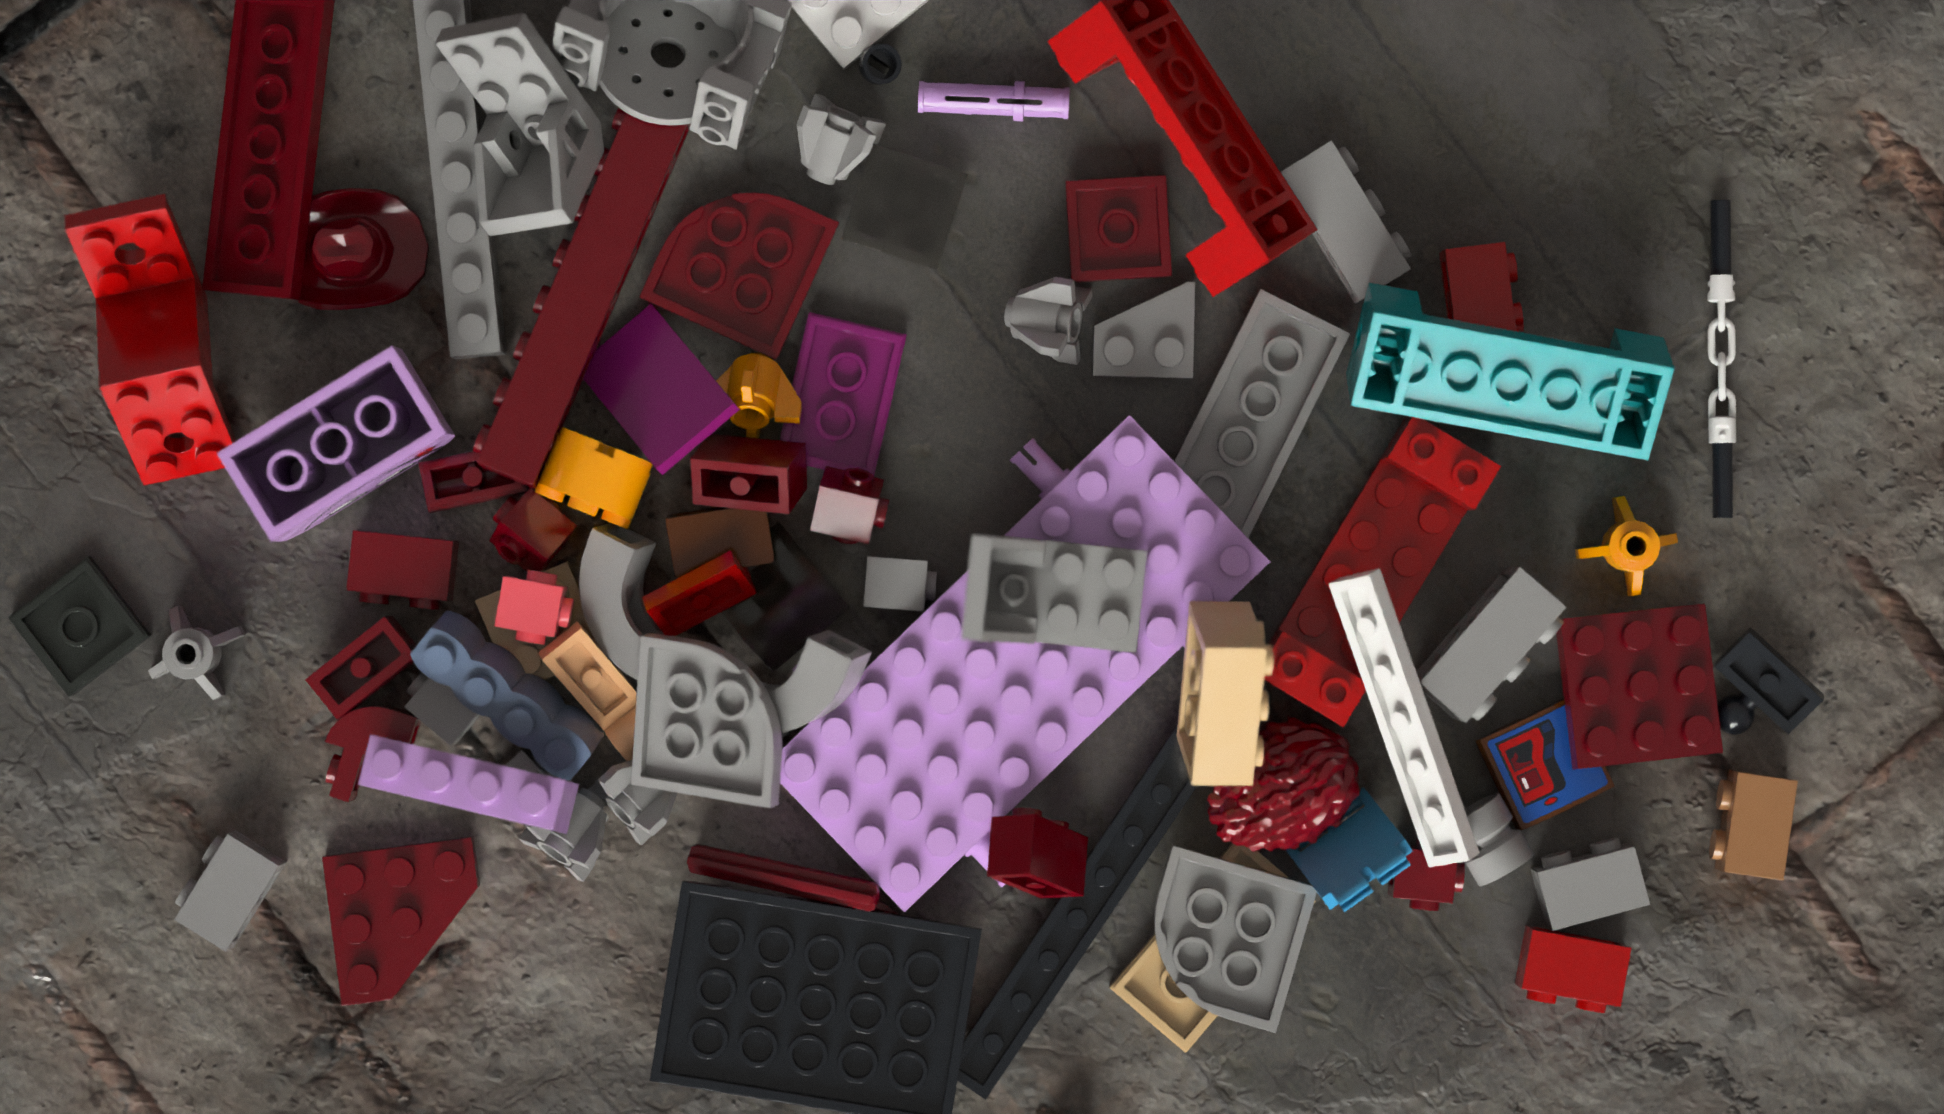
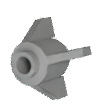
(834, 139)
(1049, 317)
(207, 652)
(639, 807)
(583, 839)

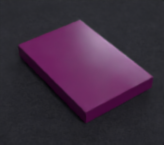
(658, 389)
(845, 391)

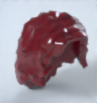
(1294, 794)

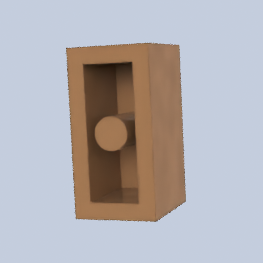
(1753, 824)

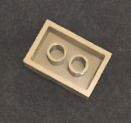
(1223, 693)

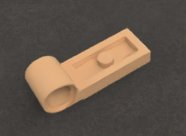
(595, 684)

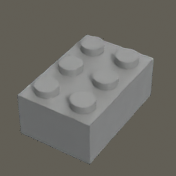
(1490, 644)

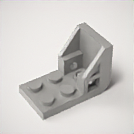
(538, 128)
(1053, 593)

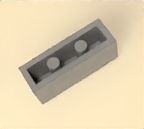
(1347, 220)

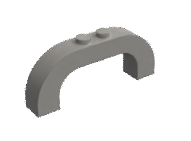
(616, 615)

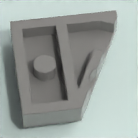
(1149, 338)

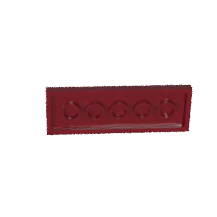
(268, 147)

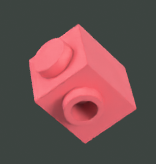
(534, 606)

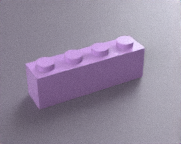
(468, 784)

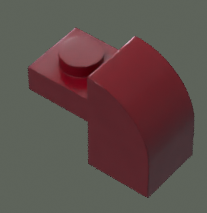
(353, 735)

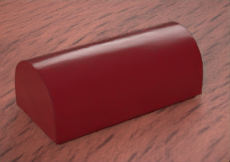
(462, 482)

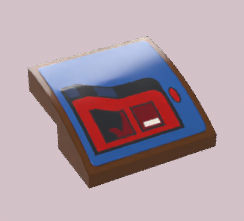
(1535, 769)

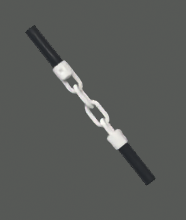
(1721, 428)

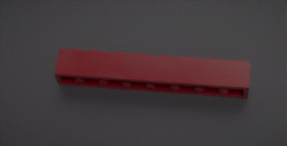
(580, 299)

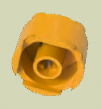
(594, 477)

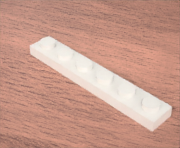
(1404, 718)

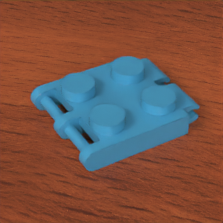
(1353, 855)

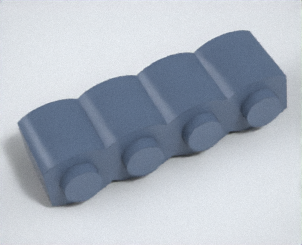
(519, 703)

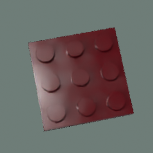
(1639, 686)

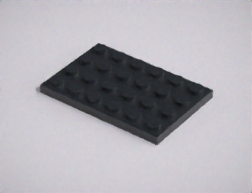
(814, 1003)

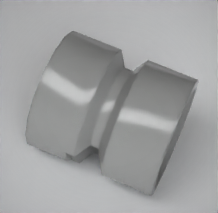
(1499, 845)

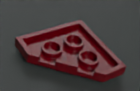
(393, 909)

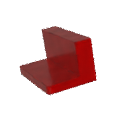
(699, 594)

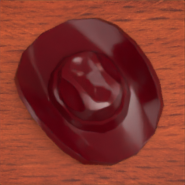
(361, 250)

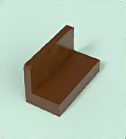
(713, 531)

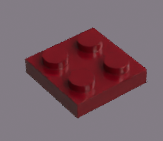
(1118, 228)

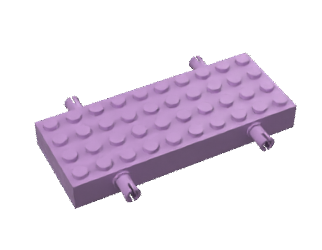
(970, 727)

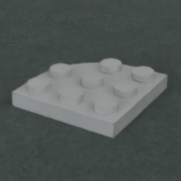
(704, 724)
(1231, 934)

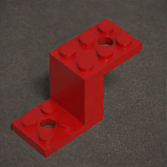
(152, 338)

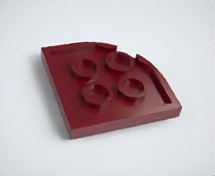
(742, 267)

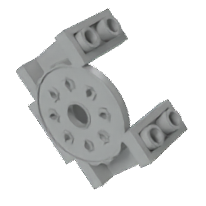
(738, 33)

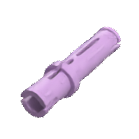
(1054, 100)

